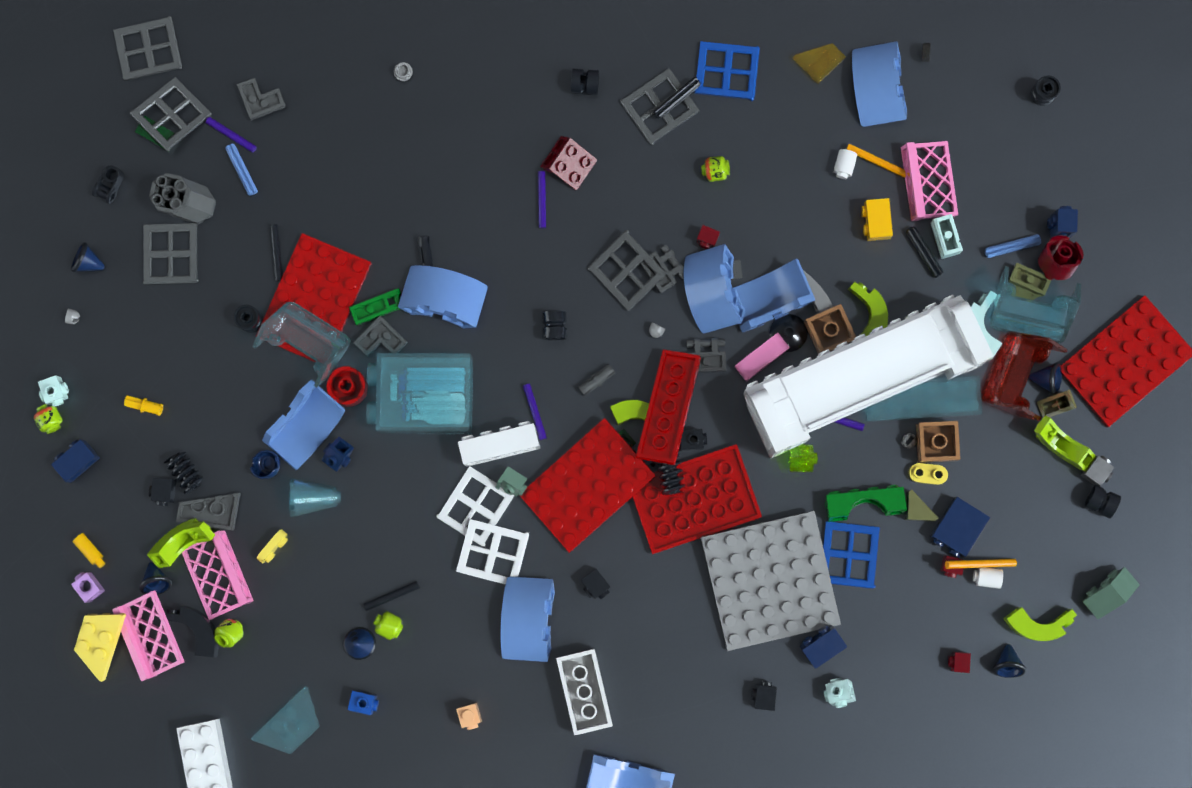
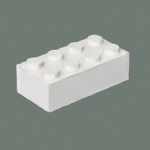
(499, 445)
(584, 691)
(204, 755)

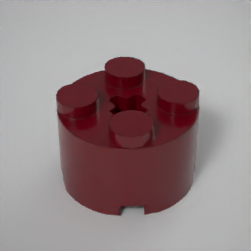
(1060, 258)

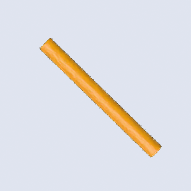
(878, 161)
(981, 563)

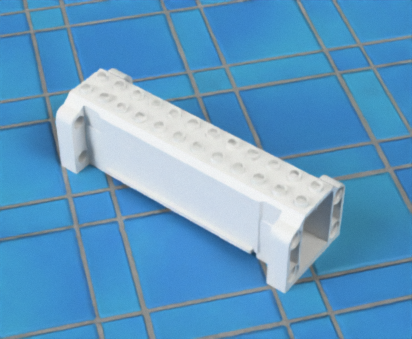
(866, 372)

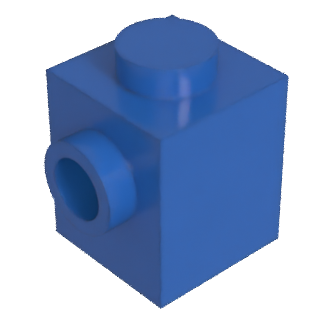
(363, 702)

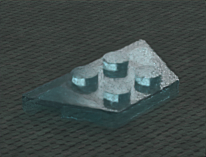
(290, 725)

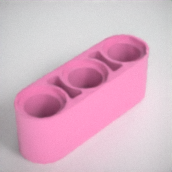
(762, 357)

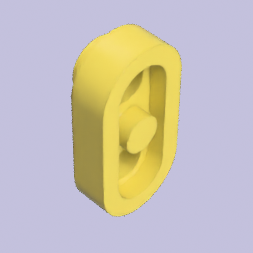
(928, 474)
(267, 552)

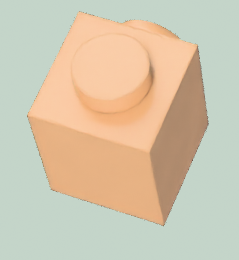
(469, 716)

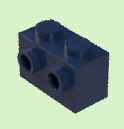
(1063, 222)
(75, 460)
(823, 646)

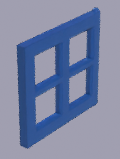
(727, 70)
(871, 557)

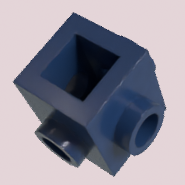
(337, 454)

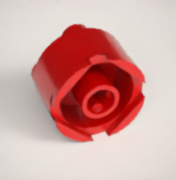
(357, 391)

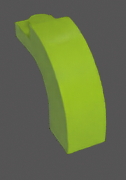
(875, 304)
(629, 410)
(1062, 445)
(178, 540)
(1024, 626)

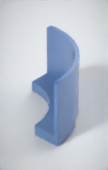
(877, 84)
(710, 289)
(444, 293)
(774, 295)
(305, 425)
(525, 619)
(612, 773)

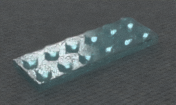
(931, 400)

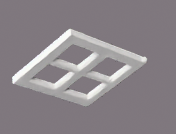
(475, 505)
(492, 553)

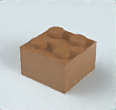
(829, 329)
(938, 441)

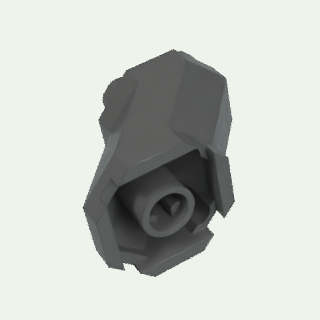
(182, 198)

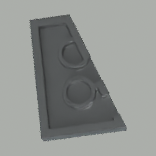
(215, 511)

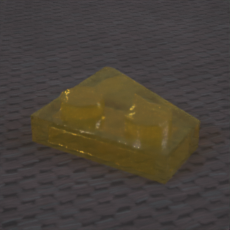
(820, 61)

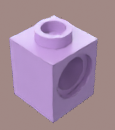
(94, 591)

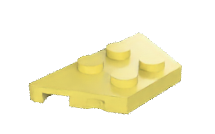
(98, 641)

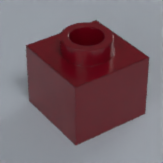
(707, 237)
(951, 572)
(959, 662)

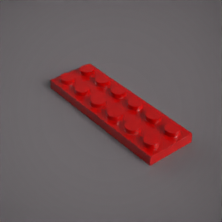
(668, 407)

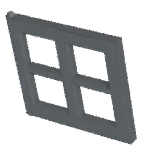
(147, 48)
(647, 89)
(171, 114)
(170, 253)
(627, 270)

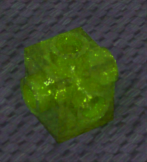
(802, 458)

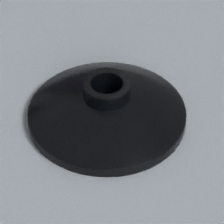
(794, 323)

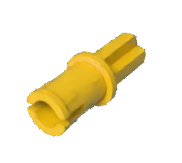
(143, 405)

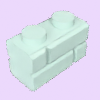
(946, 236)

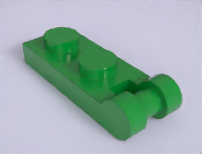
(375, 307)

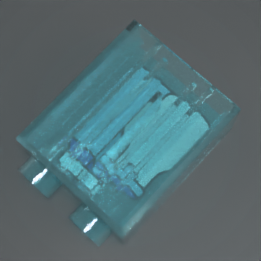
(421, 393)

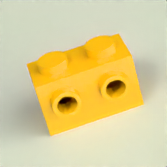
(878, 219)

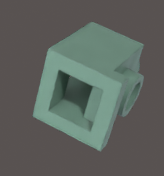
(512, 482)

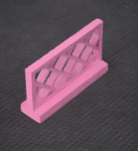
(913, 183)
(232, 570)
(137, 641)

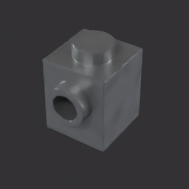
(1099, 471)

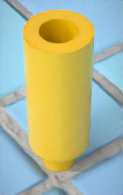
(89, 550)

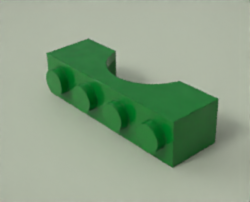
(889, 500)

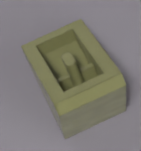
(1057, 404)
(917, 509)

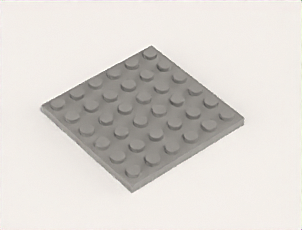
(770, 580)

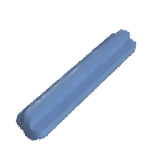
(241, 169)
(1012, 246)

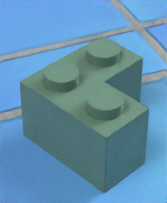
(1112, 592)

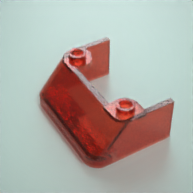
(1012, 369)

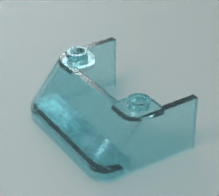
(1031, 316)
(308, 335)

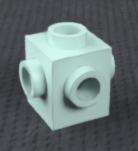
(53, 391)
(845, 691)

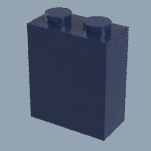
(959, 527)

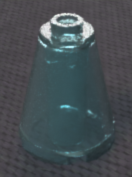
(311, 497)

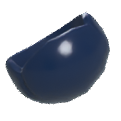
(265, 464)

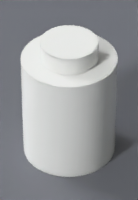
(845, 163)
(988, 577)

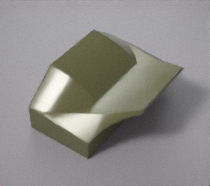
(1028, 282)

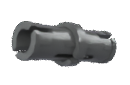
(596, 379)

